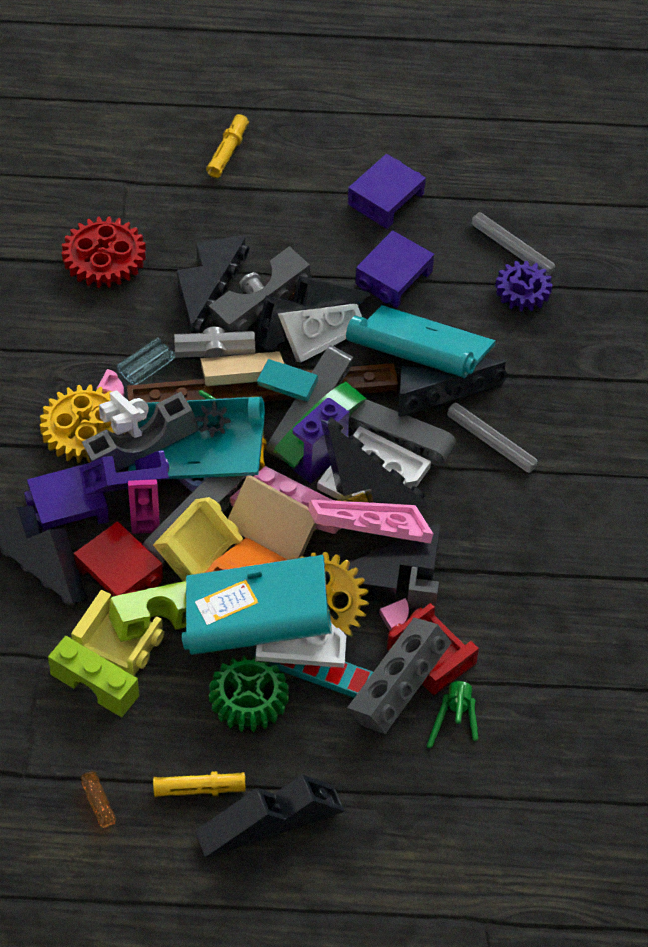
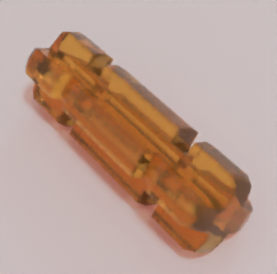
(98, 799)

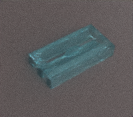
(143, 359)

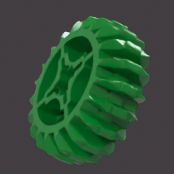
(248, 702)

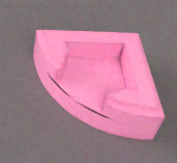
(111, 382)
(395, 613)

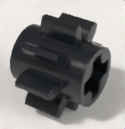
(214, 411)

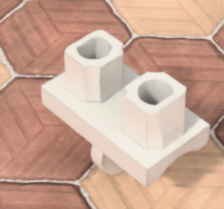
(124, 413)

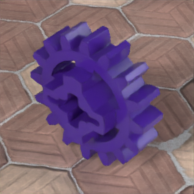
(521, 285)

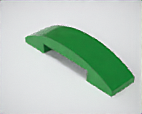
(292, 448)

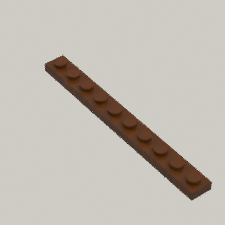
(362, 378)

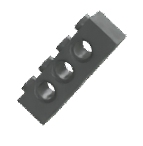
(399, 675)

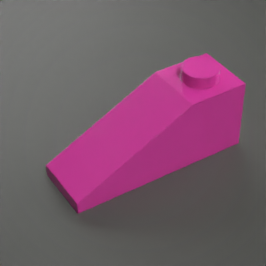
(144, 506)

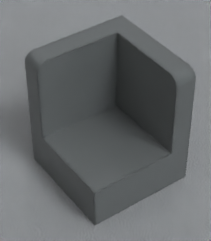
(421, 591)

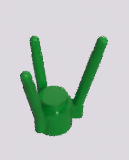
(459, 700)

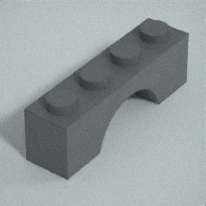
(239, 311)
(169, 423)

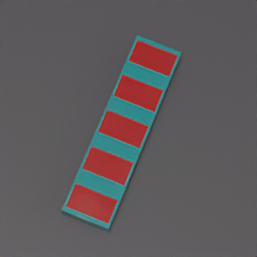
(343, 680)

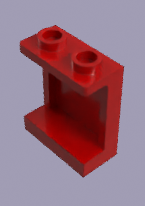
(119, 562)
(454, 661)

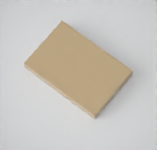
(236, 368)
(272, 519)

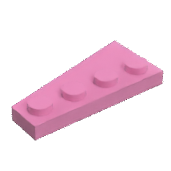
(290, 488)
(374, 518)

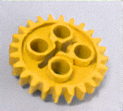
(73, 420)
(344, 582)

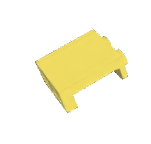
(197, 538)
(99, 636)

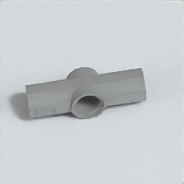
(214, 343)

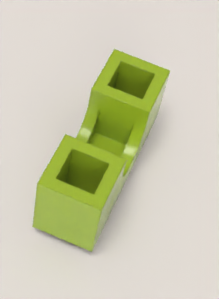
(132, 611)
(111, 684)

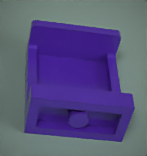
(385, 190)
(393, 268)
(311, 433)
(101, 474)
(61, 500)

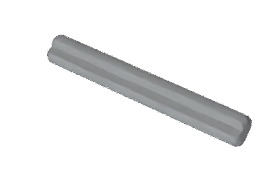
(512, 243)
(492, 437)

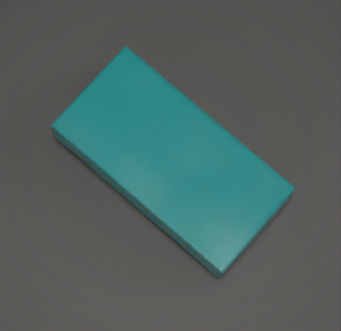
(287, 380)

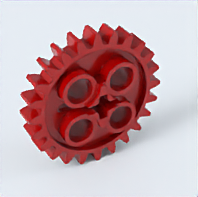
(103, 252)

